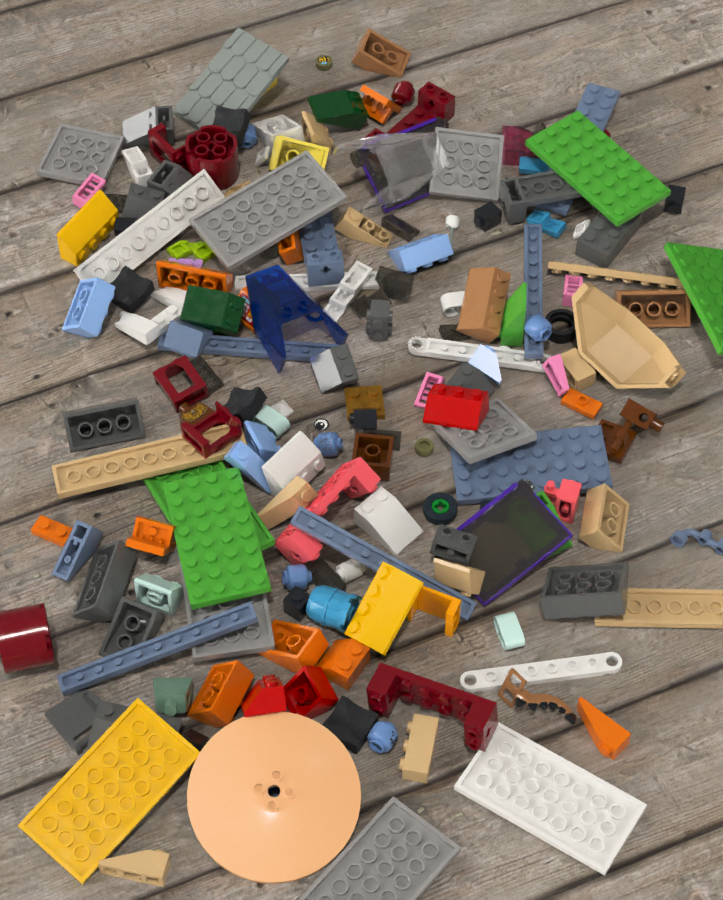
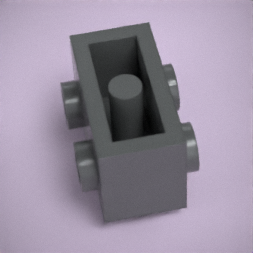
(379, 318)
(451, 543)

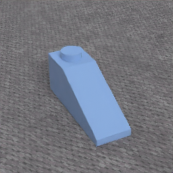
(249, 464)

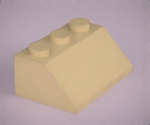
(604, 519)

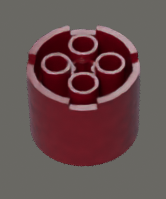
(216, 152)
(25, 638)

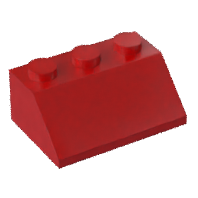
(456, 407)
(265, 697)

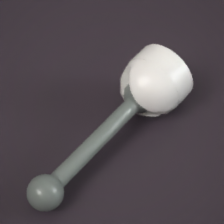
(452, 224)

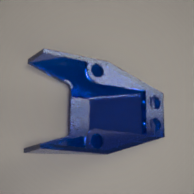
(278, 300)

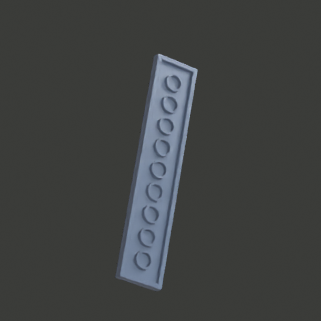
(597, 106)

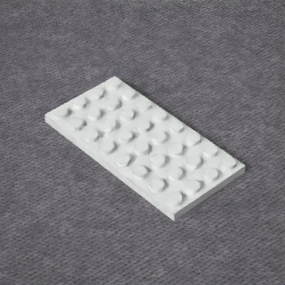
(551, 798)

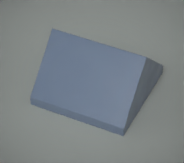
(186, 338)

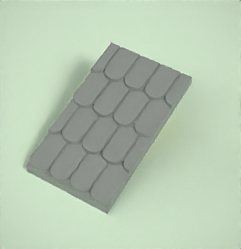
(233, 79)

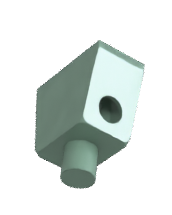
(172, 695)

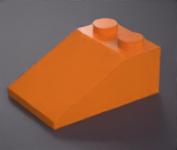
(296, 645)

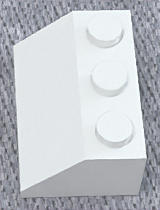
(294, 459)

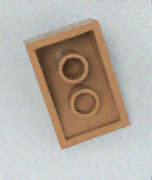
(380, 55)

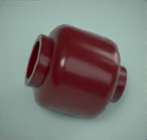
(403, 93)

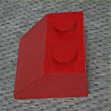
(309, 692)

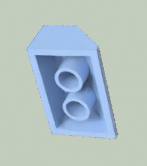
(421, 252)
(89, 307)

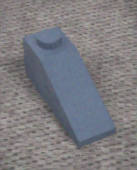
(78, 548)

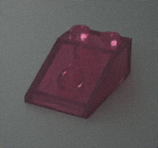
(514, 145)

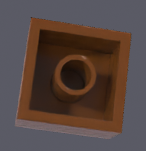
(376, 452)

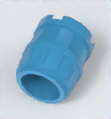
(332, 607)

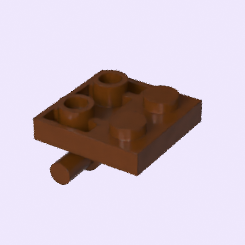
(617, 439)

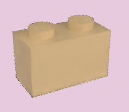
(578, 370)

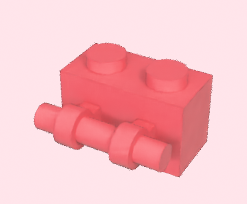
(565, 498)

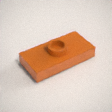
(581, 403)

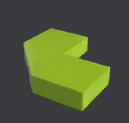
(183, 249)

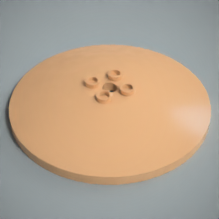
(280, 835)

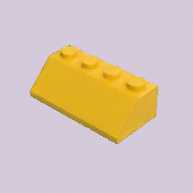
(87, 229)
(384, 608)

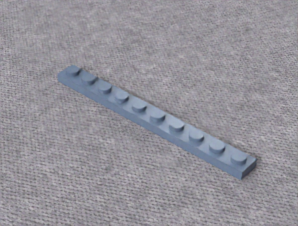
(534, 282)
(254, 348)
(367, 553)
(157, 648)

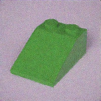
(513, 318)

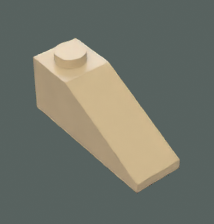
(287, 502)
(142, 866)

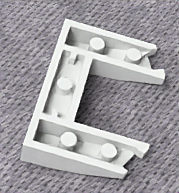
(148, 330)

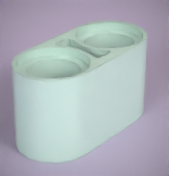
(272, 419)
(509, 630)

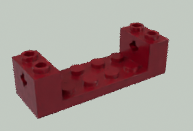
(431, 104)
(474, 711)

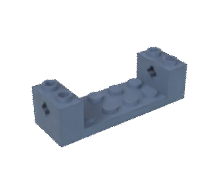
(320, 252)

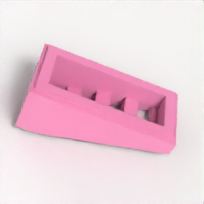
(79, 198)
(570, 289)
(556, 373)
(429, 377)

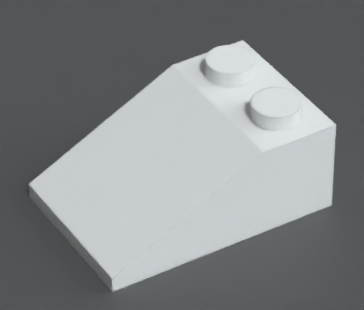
(276, 126)
(387, 521)

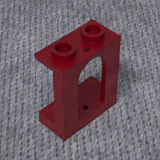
(159, 146)
(190, 395)
(193, 433)

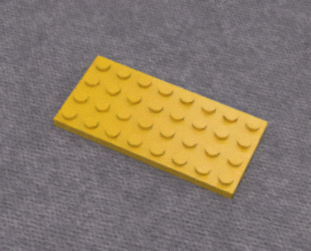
(109, 790)

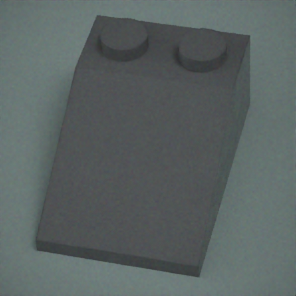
(130, 626)

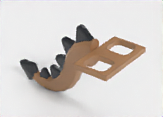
(523, 697)

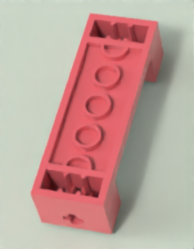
(355, 480)

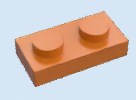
(51, 530)

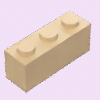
(419, 748)

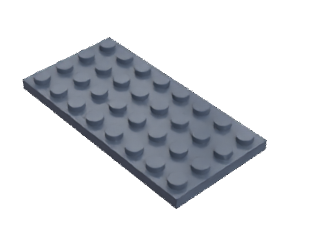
(554, 456)

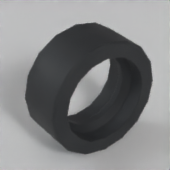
(562, 336)

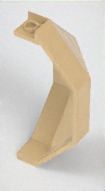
(621, 343)

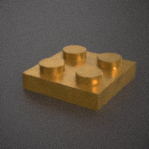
(365, 398)

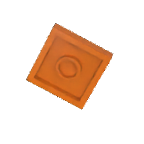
(377, 105)
(152, 536)

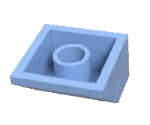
(260, 440)

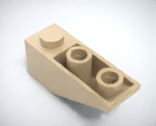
(362, 229)

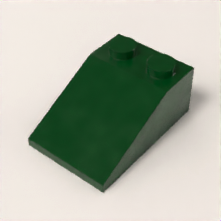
(339, 109)
(213, 310)

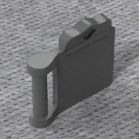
(74, 717)

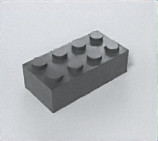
(605, 240)

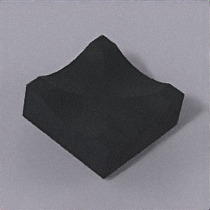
(234, 120)
(131, 290)
(245, 403)
(351, 723)

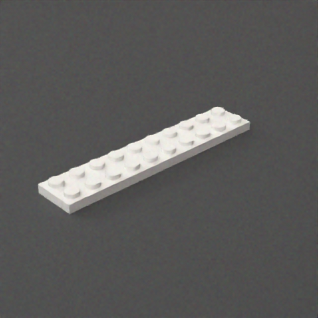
(152, 229)

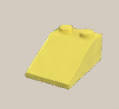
(288, 148)

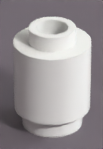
(350, 570)

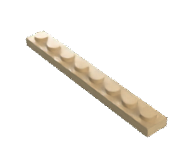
(612, 274)

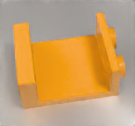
(439, 605)

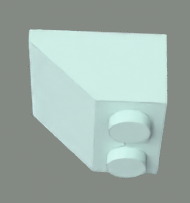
(158, 593)

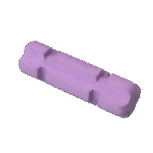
(199, 262)

